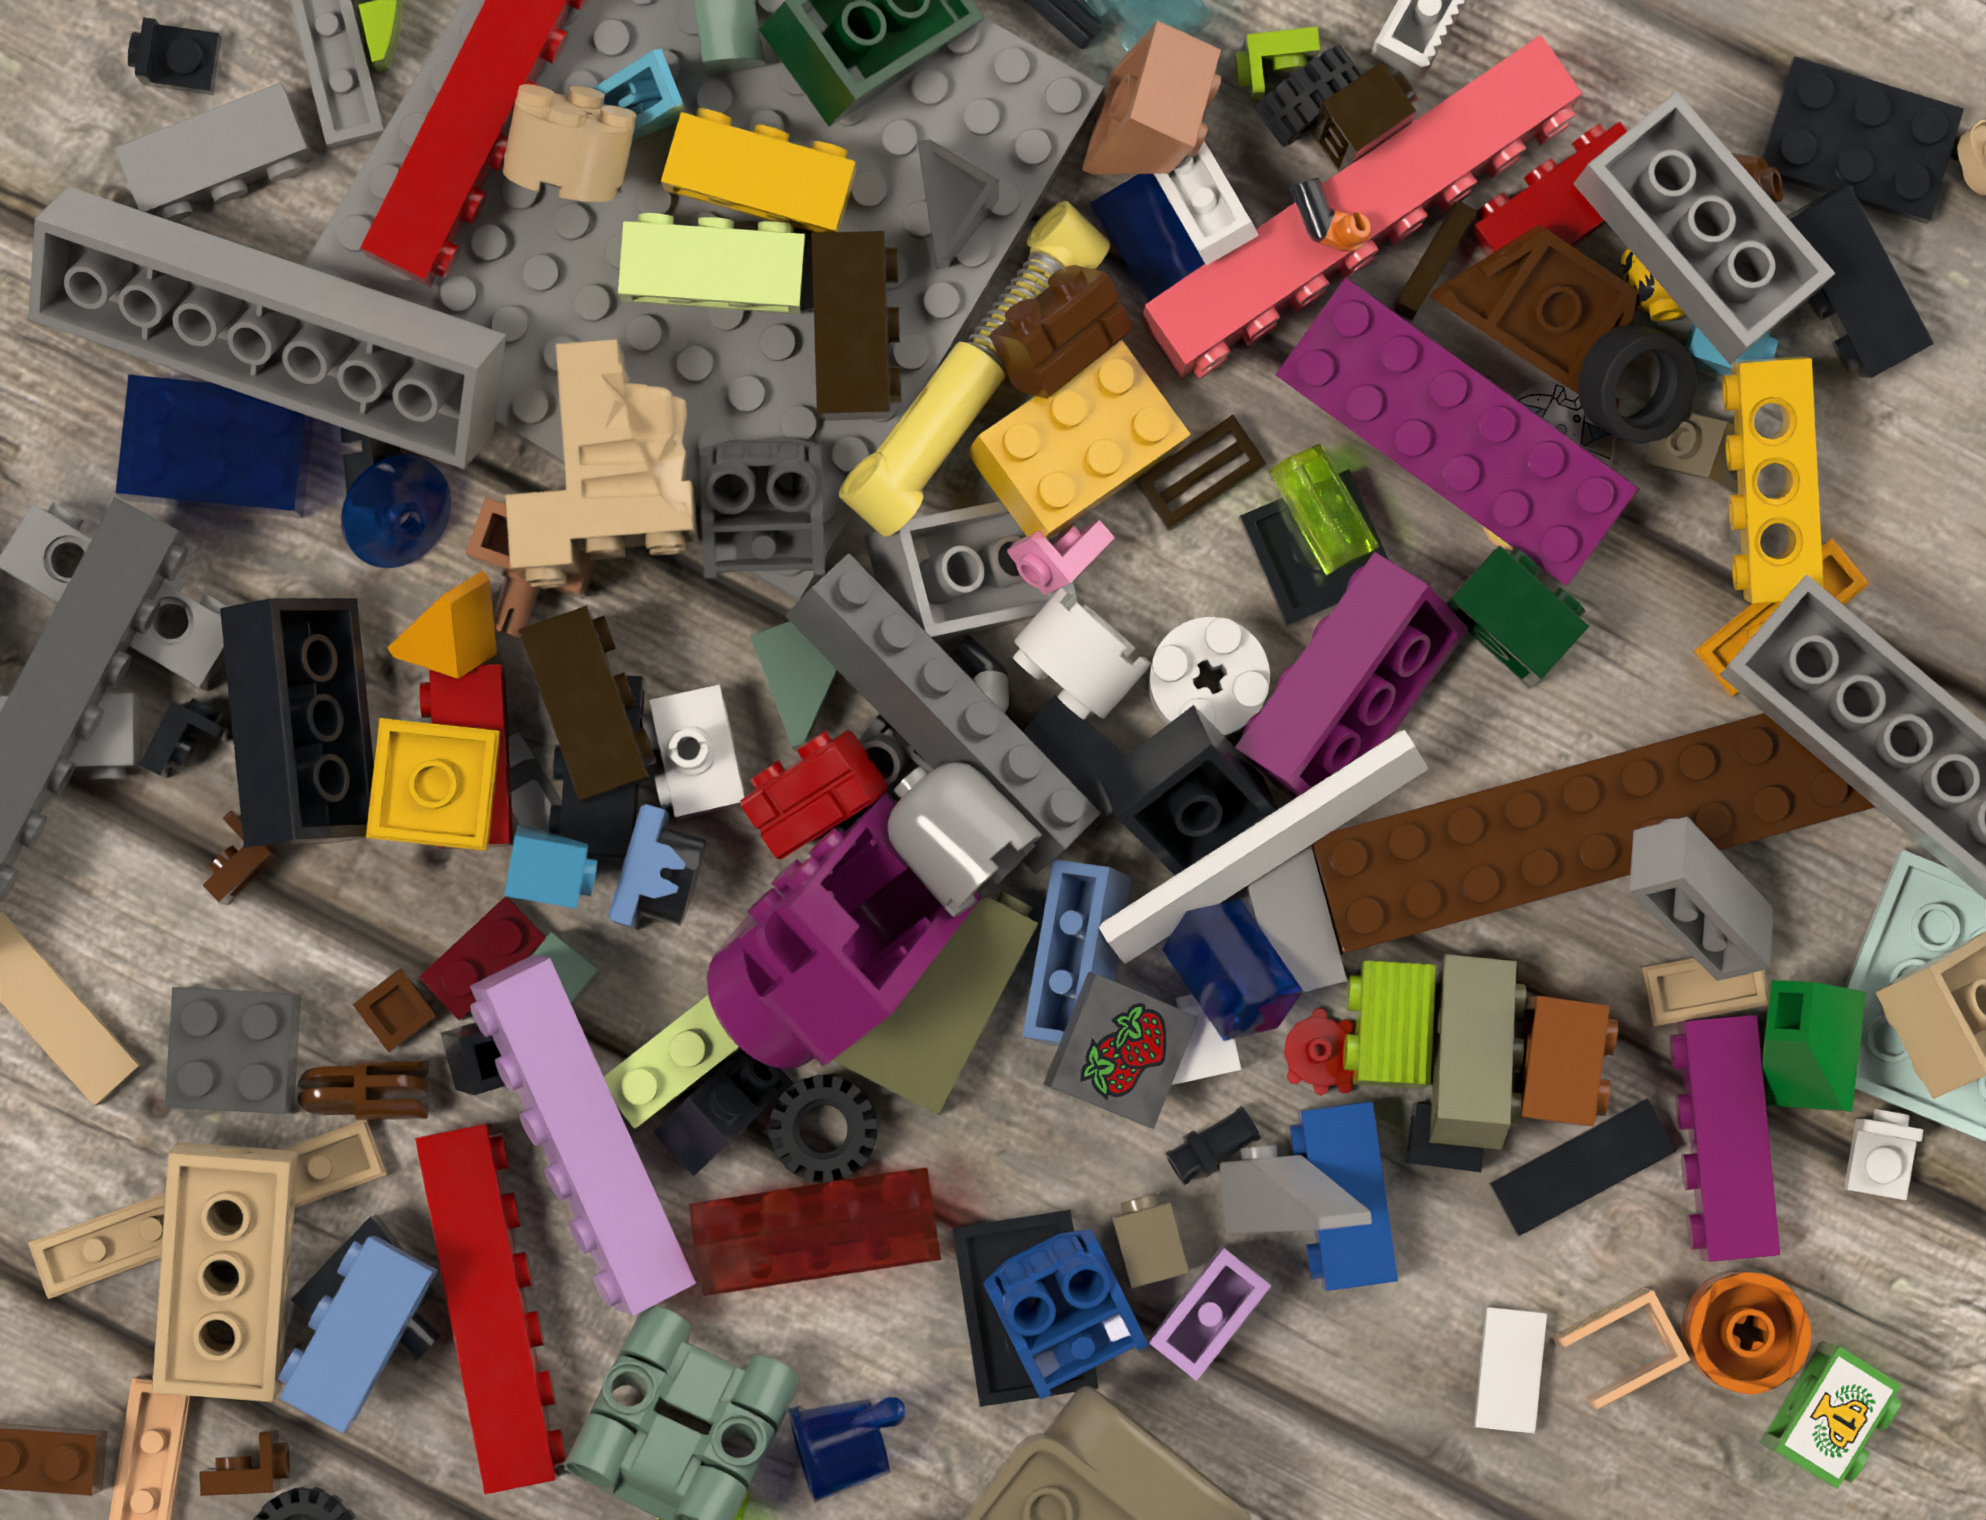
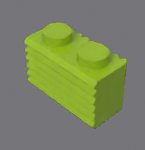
(1391, 1024)

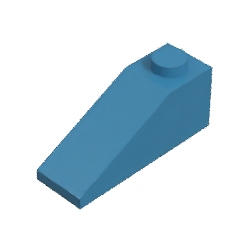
(549, 868)

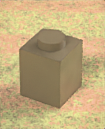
(1149, 1241)

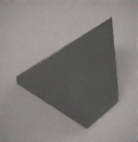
(956, 199)

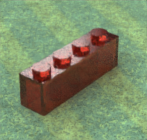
(814, 1231)

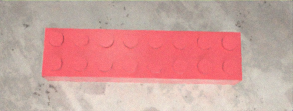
(1392, 185)

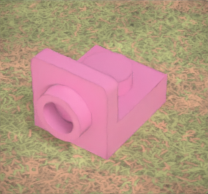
(1062, 559)

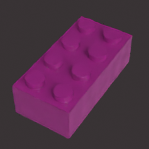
(1352, 678)

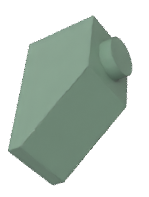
(796, 677)

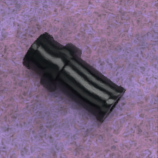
(1205, 1150)

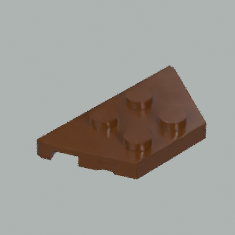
(1541, 302)

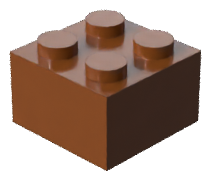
(1565, 1060)

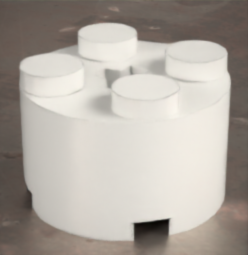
(1220, 646)
(1080, 655)

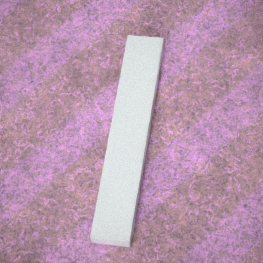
(1265, 845)

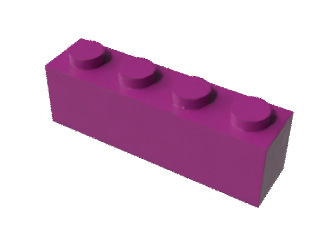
(1727, 1138)

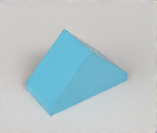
(648, 91)

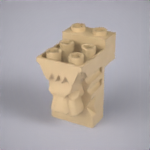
(620, 473)

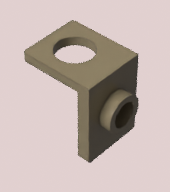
(1696, 450)

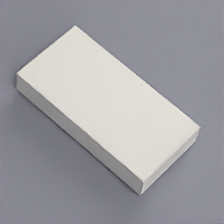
(1510, 1370)

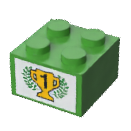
(1832, 1415)

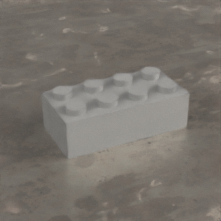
(1703, 227)

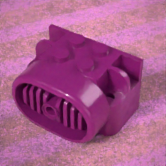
(828, 948)

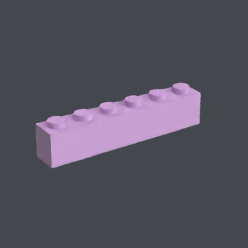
(581, 1135)

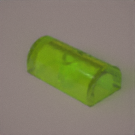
(1323, 508)

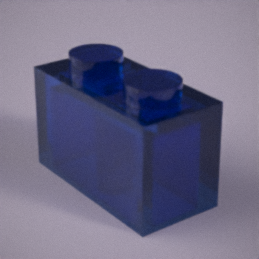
(1232, 970)

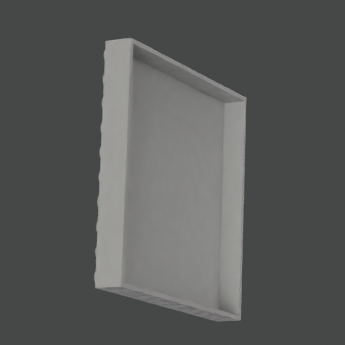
(552, 264)

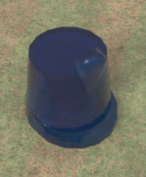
(843, 1443)

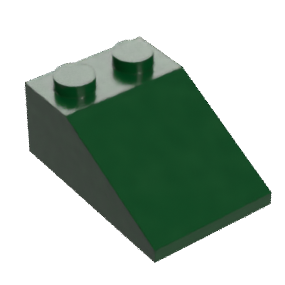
(859, 48)

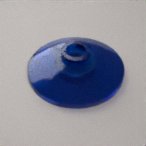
(383, 498)

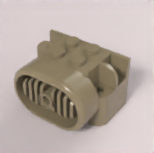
(1099, 1467)

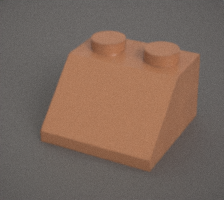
(1154, 105)

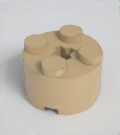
(569, 143)

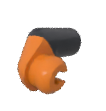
(1326, 224)

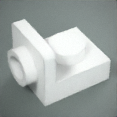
(1882, 1155)

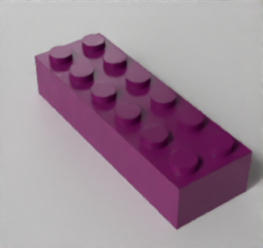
(1457, 431)

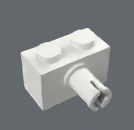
(695, 751)

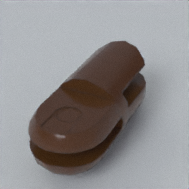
(367, 1090)

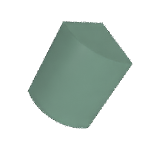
(728, 35)

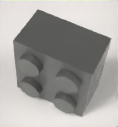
(233, 1050)

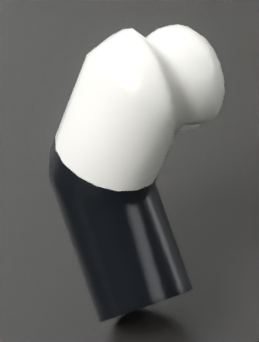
(985, 669)

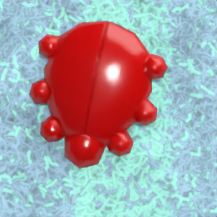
(1316, 1053)

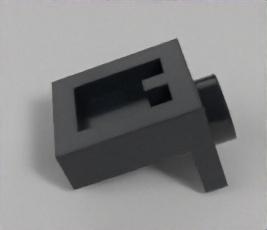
(174, 57)
(172, 741)

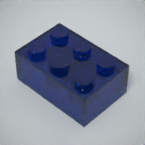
(211, 449)

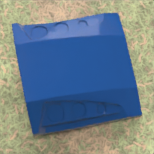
(1063, 1309)

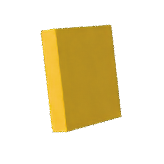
(433, 784)

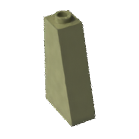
(943, 1015)

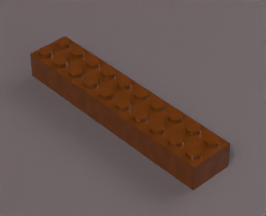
(1568, 829)

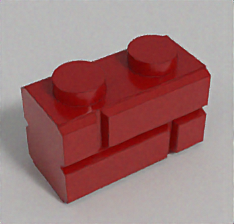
(813, 793)

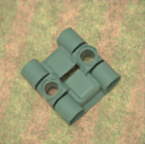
(666, 1464)

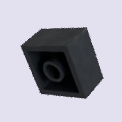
(1187, 791)

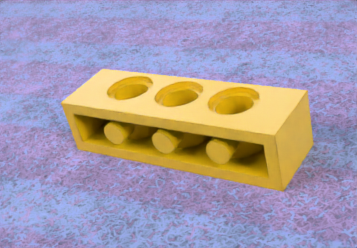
(1790, 387)

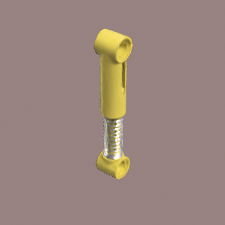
(890, 482)

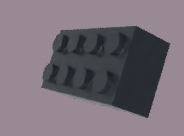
(299, 720)

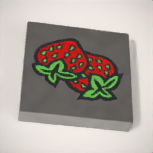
(1120, 1050)

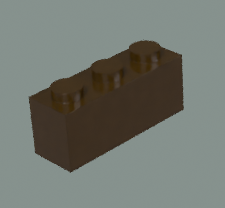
(1364, 115)
(854, 325)
(588, 703)

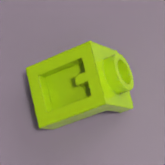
(1283, 49)

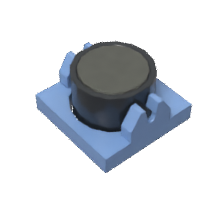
(657, 872)

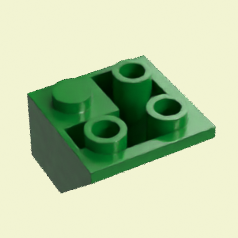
(1812, 1045)

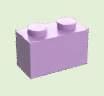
(1208, 1313)

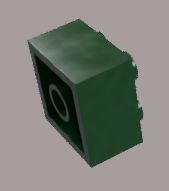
(1518, 614)

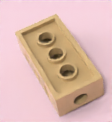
(191, 1295)

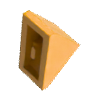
(453, 632)

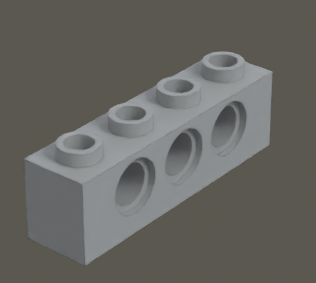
(34, 558)

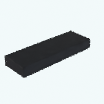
(1582, 1167)

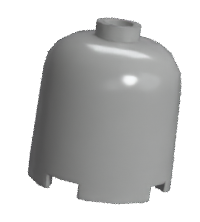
(957, 832)

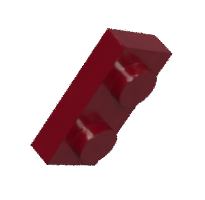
(488, 947)

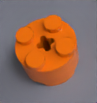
(1762, 1362)

